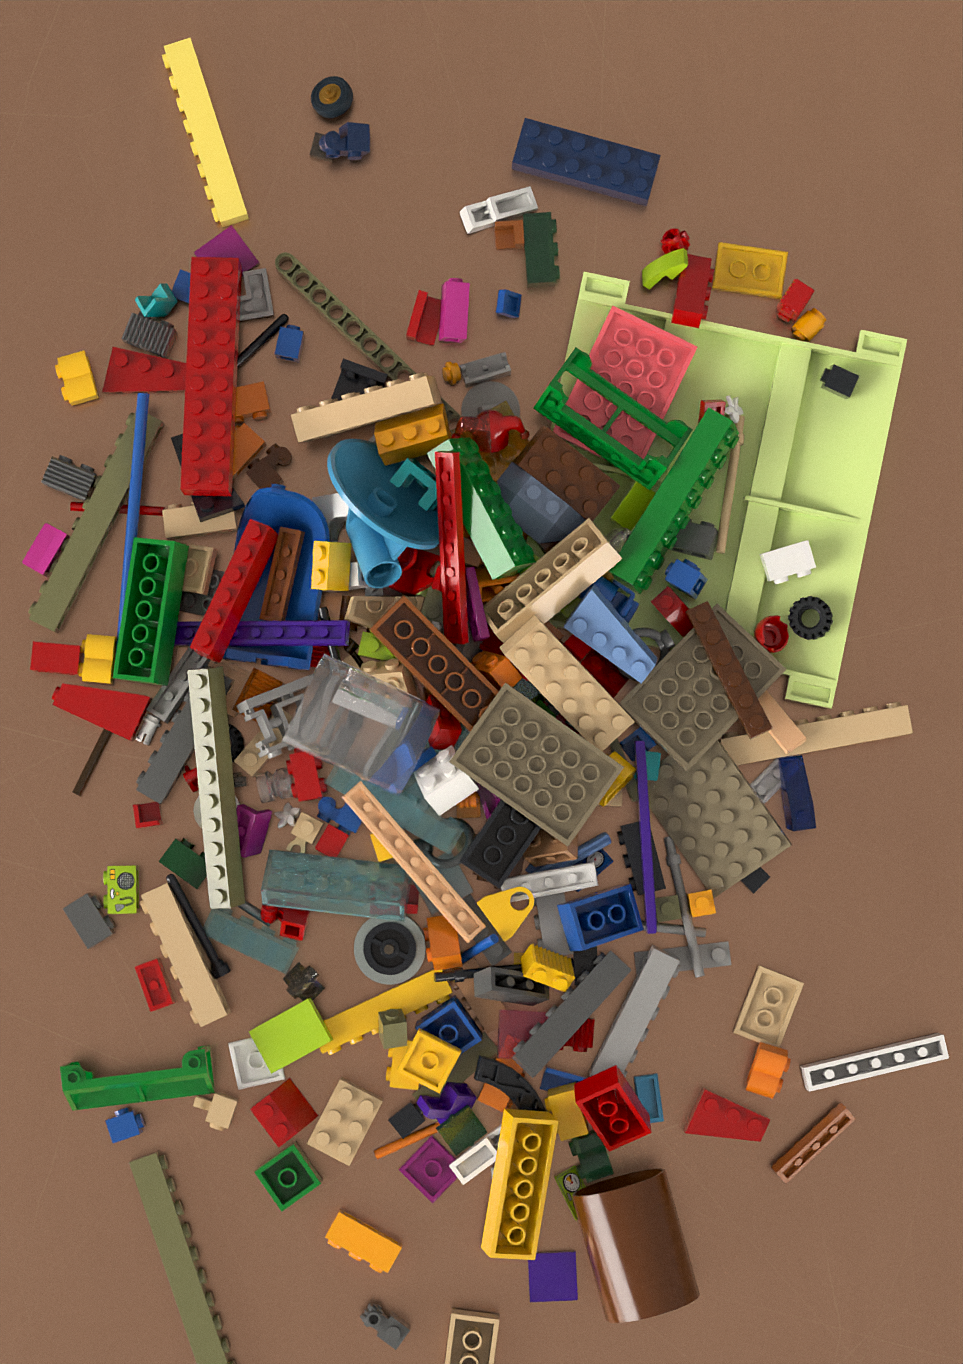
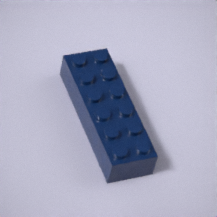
(585, 162)

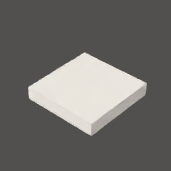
(250, 1066)

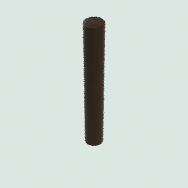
(92, 761)

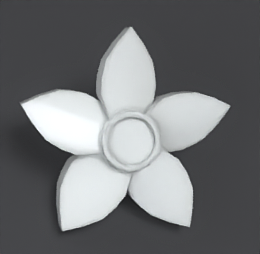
(733, 409)
(288, 815)

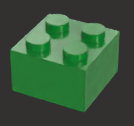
(288, 1176)

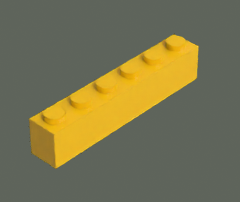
(363, 1017)

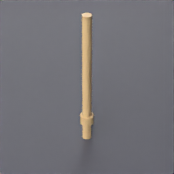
(729, 489)

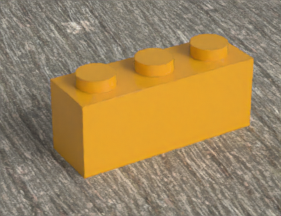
(363, 1241)

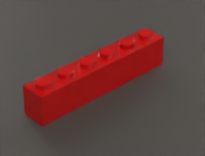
(234, 591)

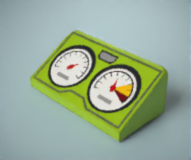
(569, 1182)

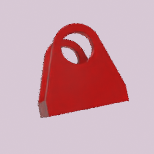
(415, 571)

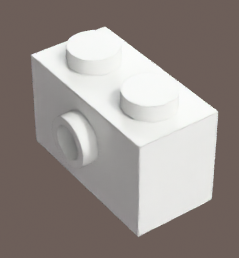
(788, 561)

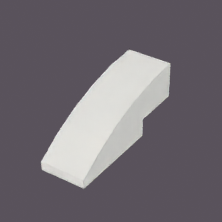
(498, 208)
(477, 1157)

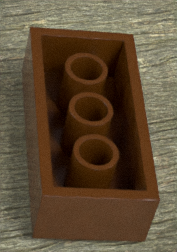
(567, 473)

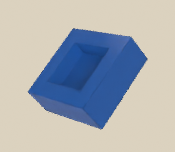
(508, 303)

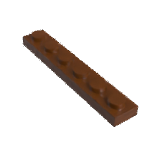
(729, 670)

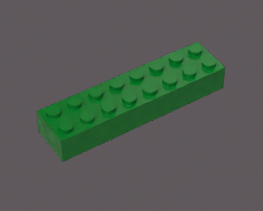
(675, 501)

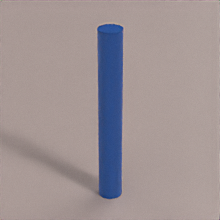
(479, 947)

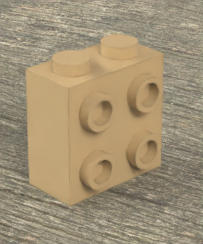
(393, 673)

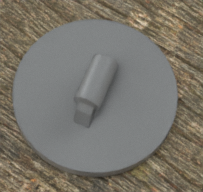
(486, 396)

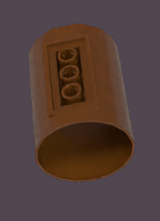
(636, 1246)

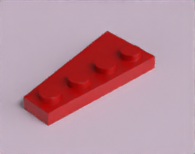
(141, 372)

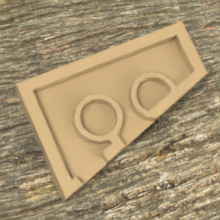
(369, 609)

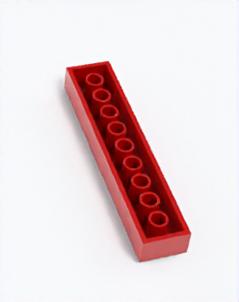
(211, 376)

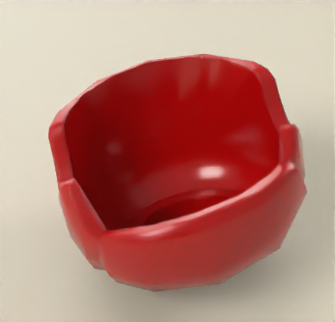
(772, 633)

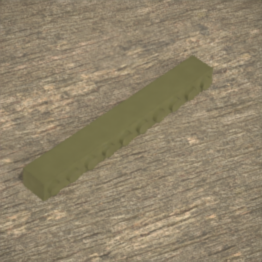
(91, 529)
(216, 787)
(180, 1259)

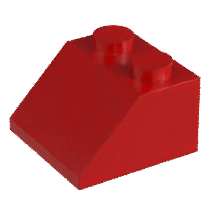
(284, 1112)

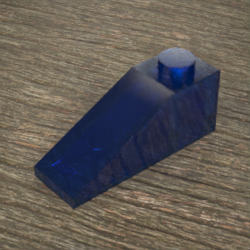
(796, 794)

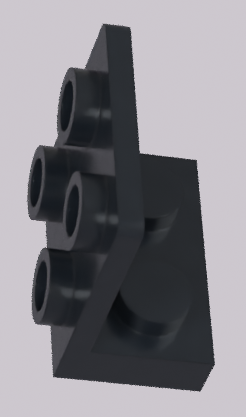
(357, 378)

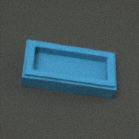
(648, 1092)

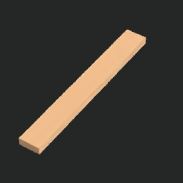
(413, 861)

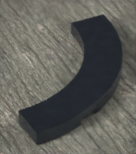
(508, 1081)

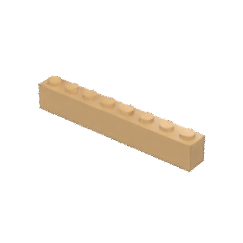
(824, 734)

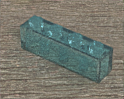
(250, 940)

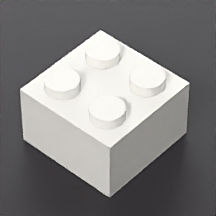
(444, 783)

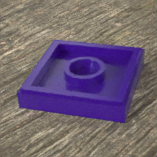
(553, 1277)

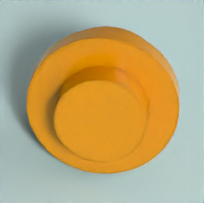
(451, 372)

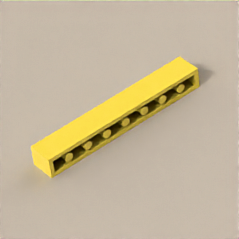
(206, 133)

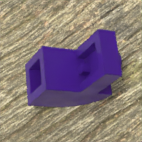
(452, 1099)

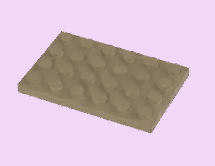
(683, 698)
(536, 764)
(715, 818)

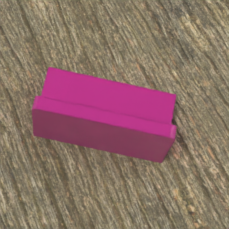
(45, 549)

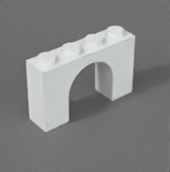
(335, 513)

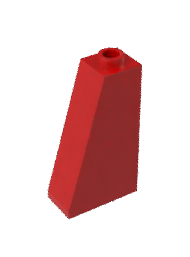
(108, 709)

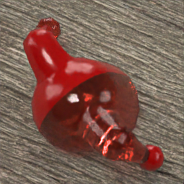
(490, 429)

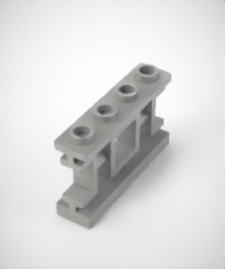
(284, 697)

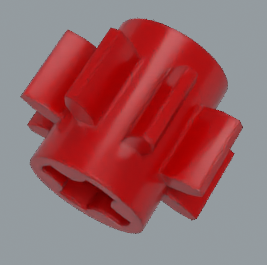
(674, 240)

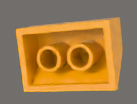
(411, 434)

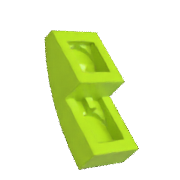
(666, 265)

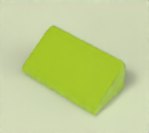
(632, 506)

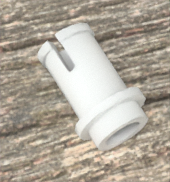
(149, 728)

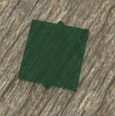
(461, 1130)

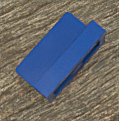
(557, 1077)

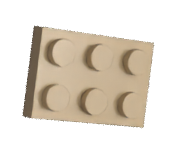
(768, 1007)

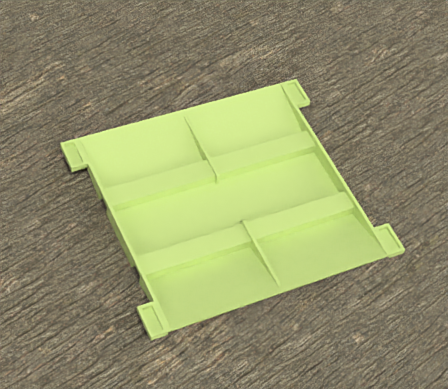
(800, 474)

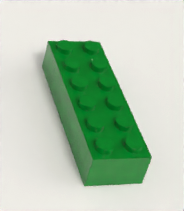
(487, 514)
(150, 611)

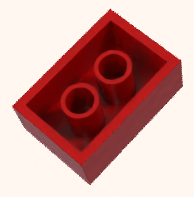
(612, 1108)

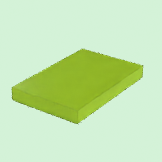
(291, 1035)

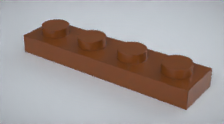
(282, 574)
(813, 1143)

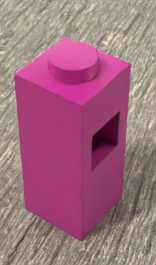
(454, 311)

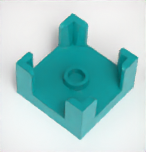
(413, 469)

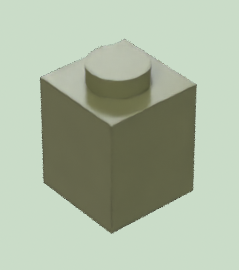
(667, 908)
(392, 1028)

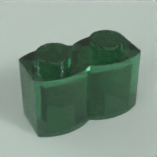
(592, 1157)

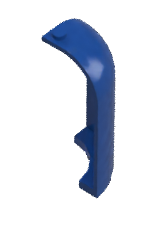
(290, 510)

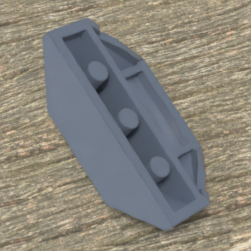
(536, 507)

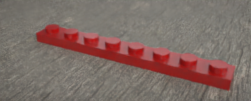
(451, 546)

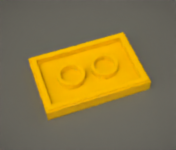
(749, 270)

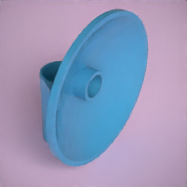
(379, 515)

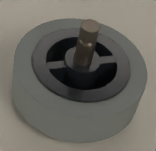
(389, 950)

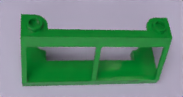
(553, 407)
(87, 1092)

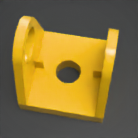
(501, 913)

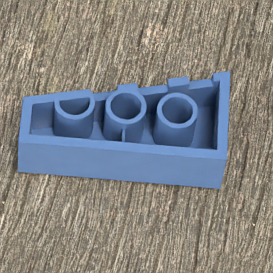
(610, 635)

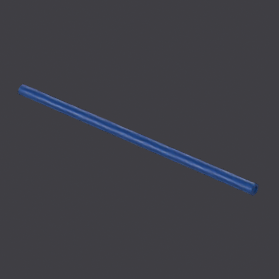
(134, 493)

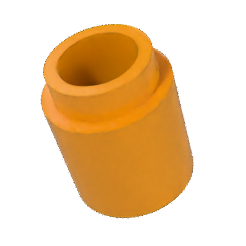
(808, 325)

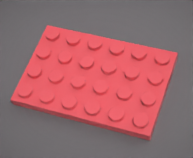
(640, 363)

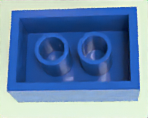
(600, 917)

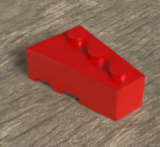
(724, 1118)

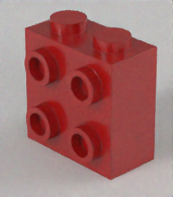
(306, 776)

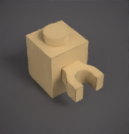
(306, 830)
(219, 1109)

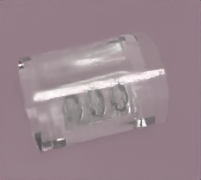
(361, 725)

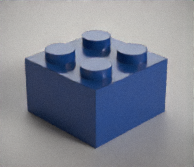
(451, 1024)

